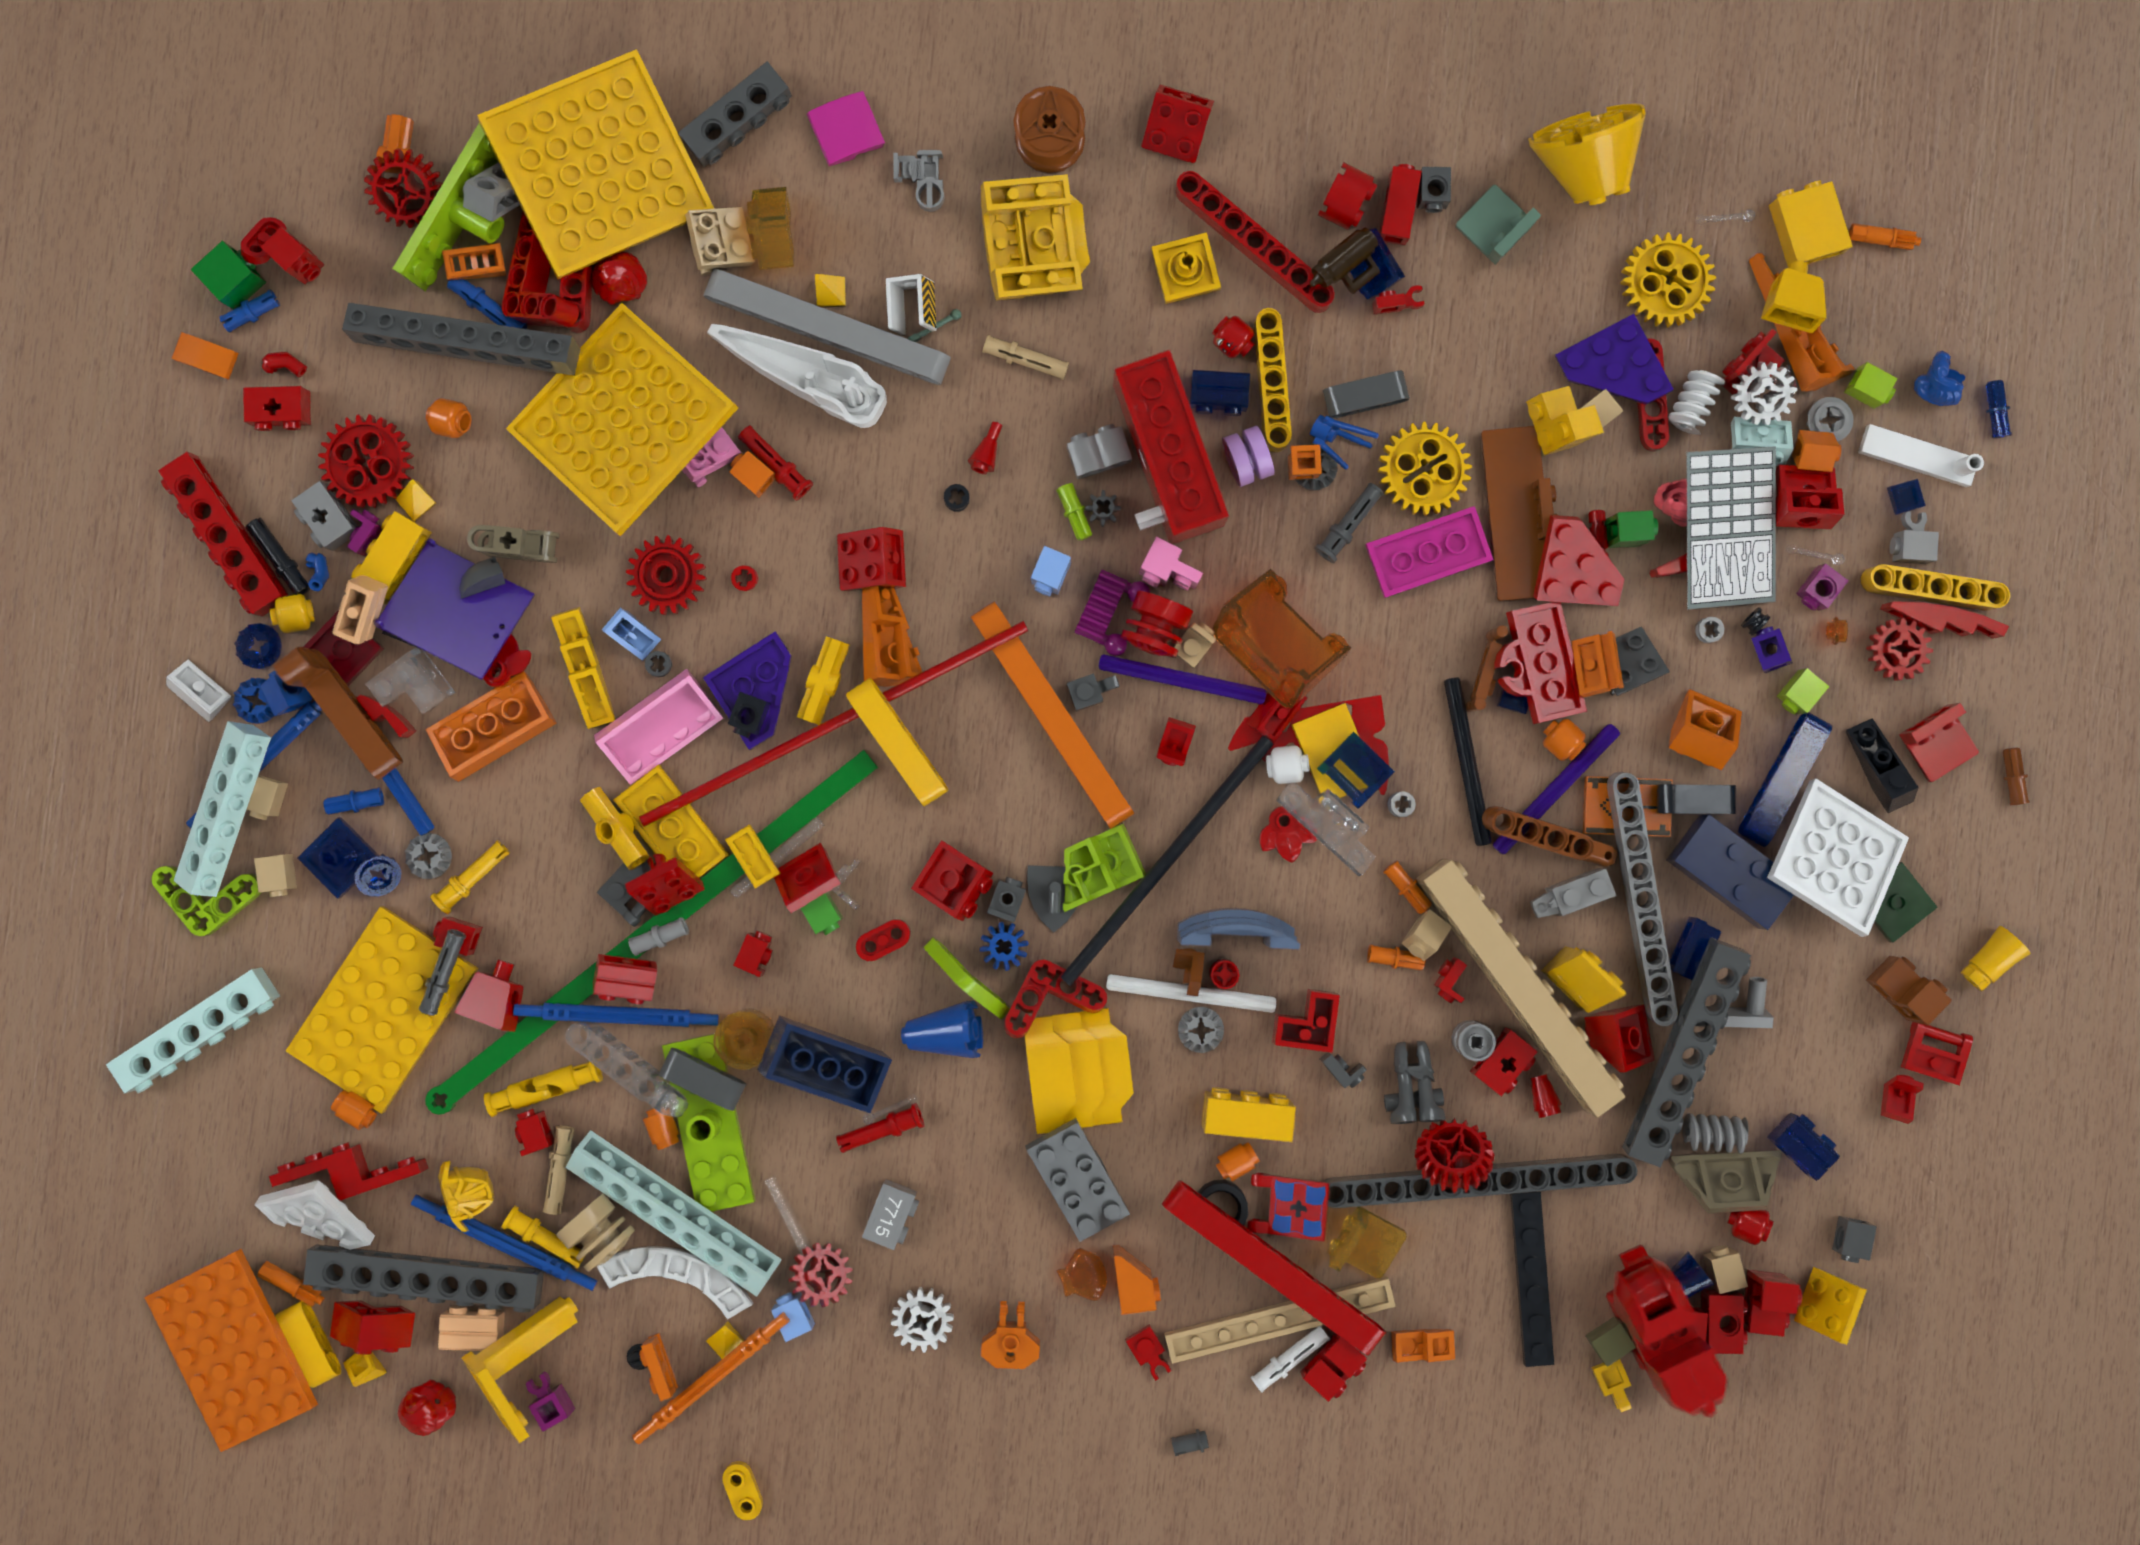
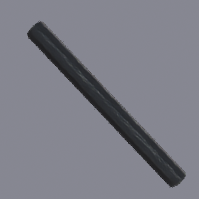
(1467, 759)

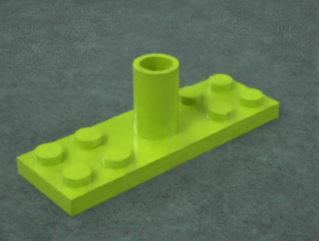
(448, 217)
(715, 1157)

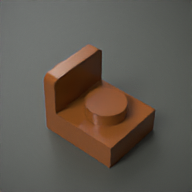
(1192, 963)

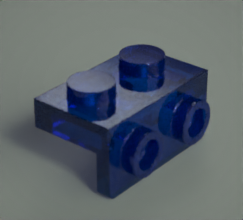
(1389, 269)

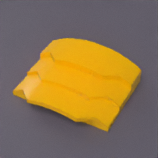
(1033, 236)
(1077, 1069)

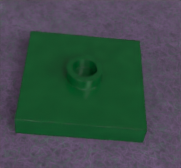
(1903, 905)

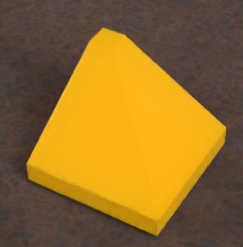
(830, 290)
(415, 500)
(725, 1340)
(363, 1368)

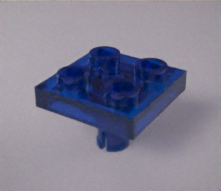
(336, 856)

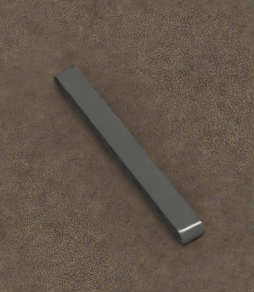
(1492, 1186)

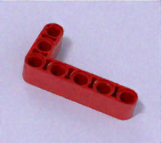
(527, 282)

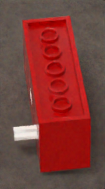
(1169, 449)

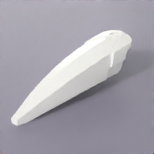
(813, 375)

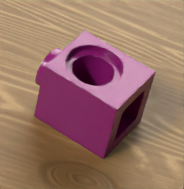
(1833, 585)

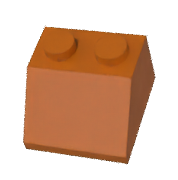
(1706, 730)
(1135, 1283)

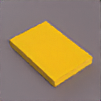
(1319, 738)

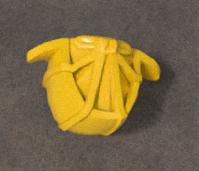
(465, 1192)

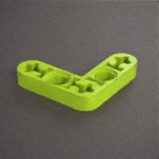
(208, 909)
(965, 980)

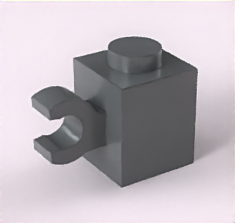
(1087, 691)

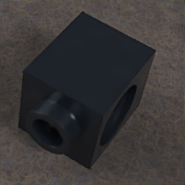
(744, 702)

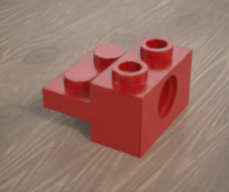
(1807, 498)

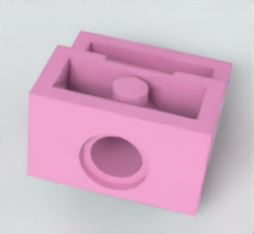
(1163, 563)

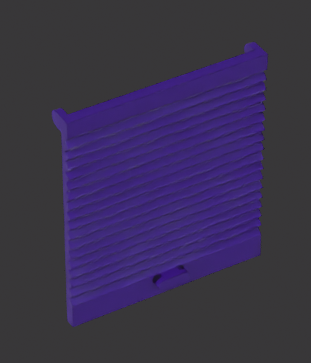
(436, 619)

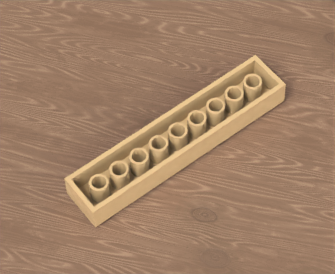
(1520, 987)

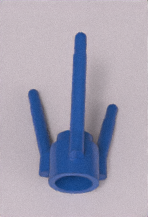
(1327, 429)

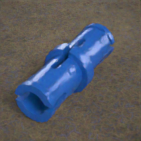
(249, 311)

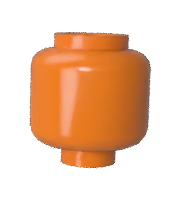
(448, 418)
(1564, 739)

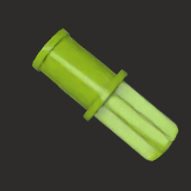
(1074, 511)

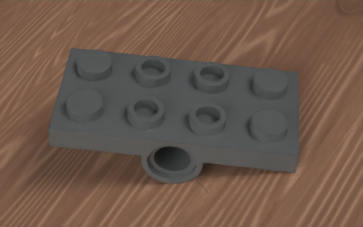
(1077, 1179)

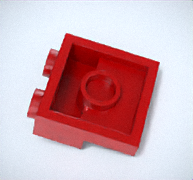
(953, 881)

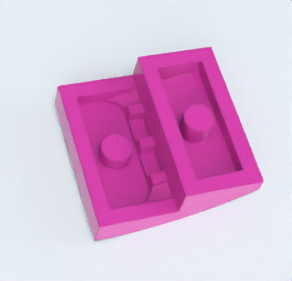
(845, 128)

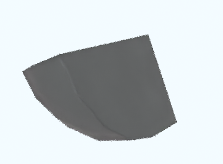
(481, 577)

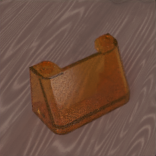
(1276, 641)

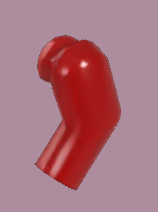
(277, 360)

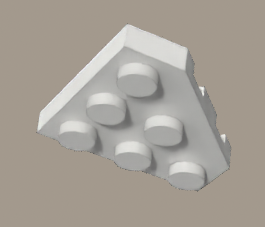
(317, 1213)

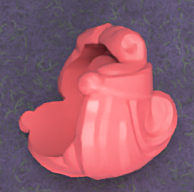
(1672, 501)

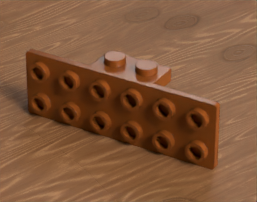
(1517, 507)

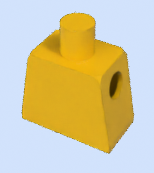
(1796, 299)

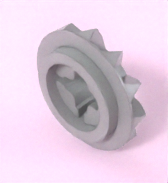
(1836, 408)
(439, 862)
(1210, 1019)

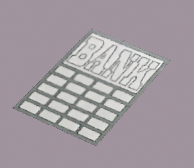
(1731, 527)

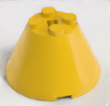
(1592, 153)

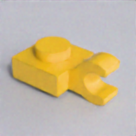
(1613, 1381)

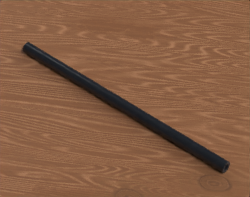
(1166, 860)

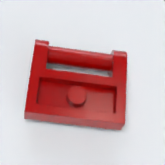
(1934, 1061)

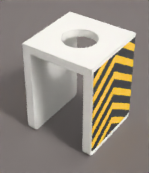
(895, 301)

